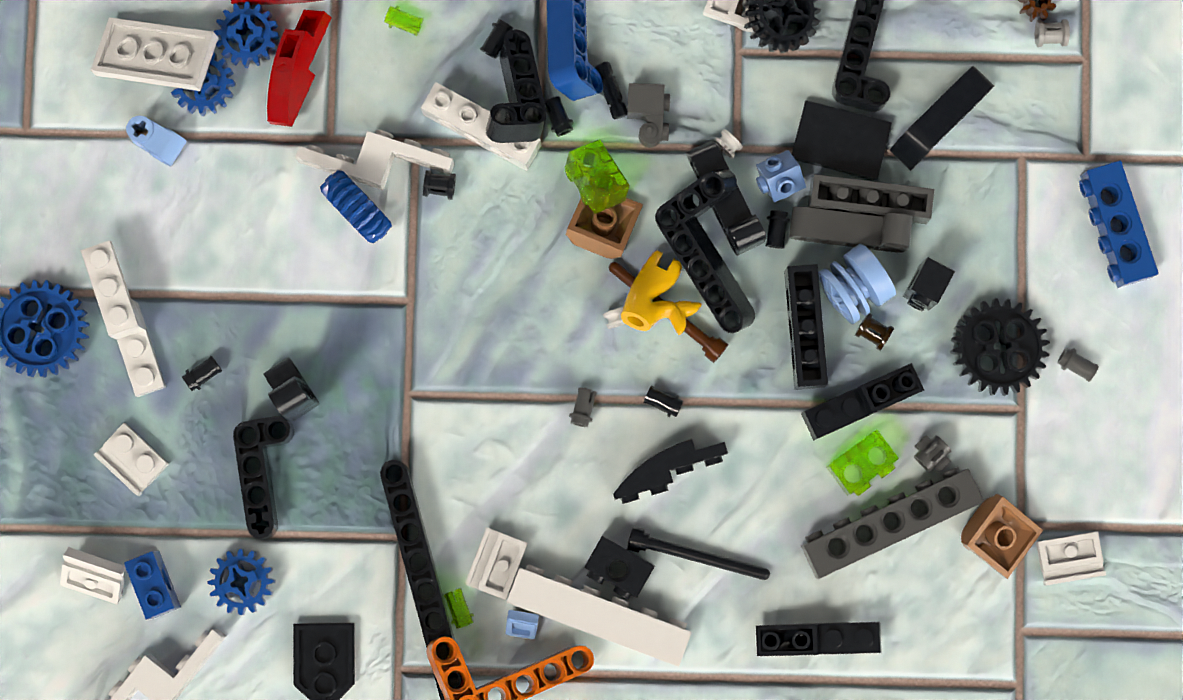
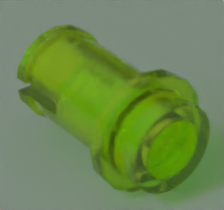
(403, 20)
(459, 609)

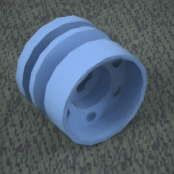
(861, 280)

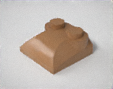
(605, 231)
(1000, 534)

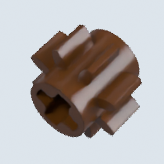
(1033, 11)

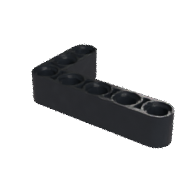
(704, 250)

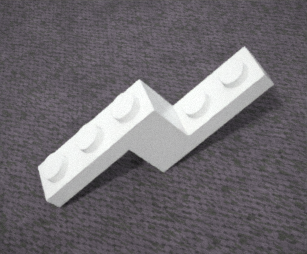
(376, 159)
(123, 318)
(158, 681)

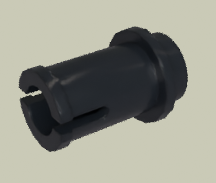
(495, 39)
(561, 123)
(777, 229)
(201, 373)
(663, 401)

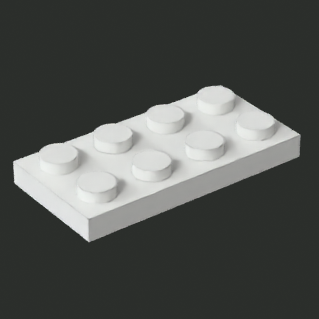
(154, 53)

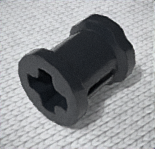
(439, 184)

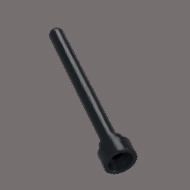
(640, 540)

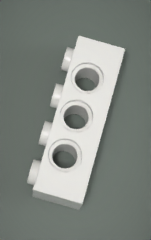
(470, 122)

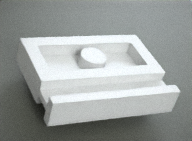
(131, 459)
(1070, 558)
(496, 563)
(92, 575)

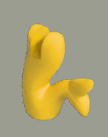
(650, 282)

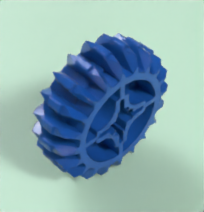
(355, 206)

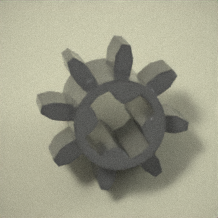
(932, 453)

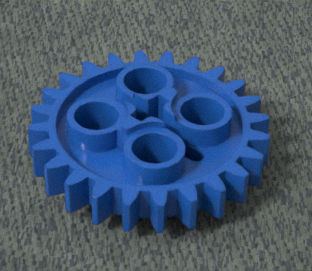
(64, 340)

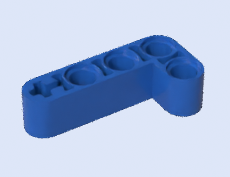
(568, 50)

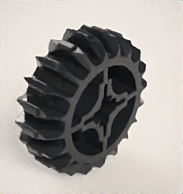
(773, 33)

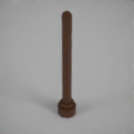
(711, 346)

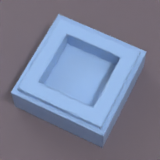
(522, 624)

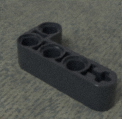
(862, 48)
(526, 112)
(941, 117)
(738, 224)
(290, 391)
(262, 478)

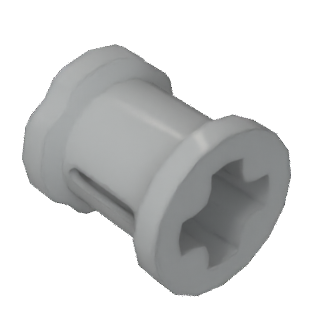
(1052, 33)

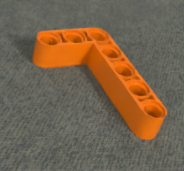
(507, 683)

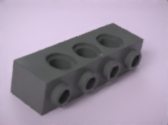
(870, 197)

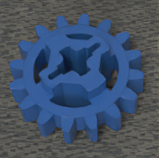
(258, 36)
(214, 84)
(236, 568)

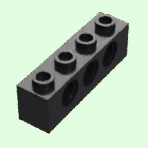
(805, 327)

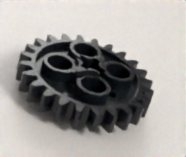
(1027, 345)

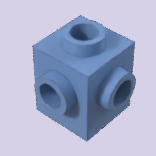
(780, 176)

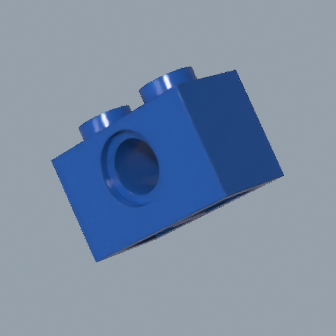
(152, 585)

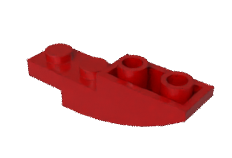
(290, 69)

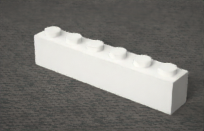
(598, 616)

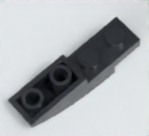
(862, 401)
(656, 474)
(818, 638)

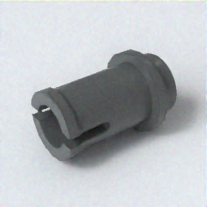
(1071, 360)
(583, 407)

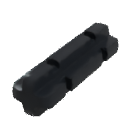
(611, 91)

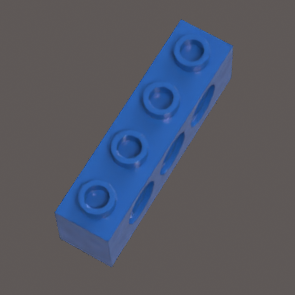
(1133, 236)

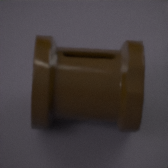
(869, 322)

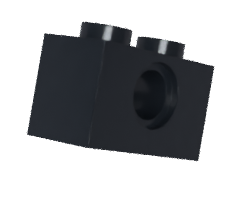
(928, 284)
(637, 568)

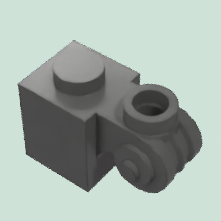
(649, 103)

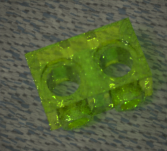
(601, 174)
(858, 457)

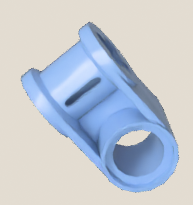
(159, 140)

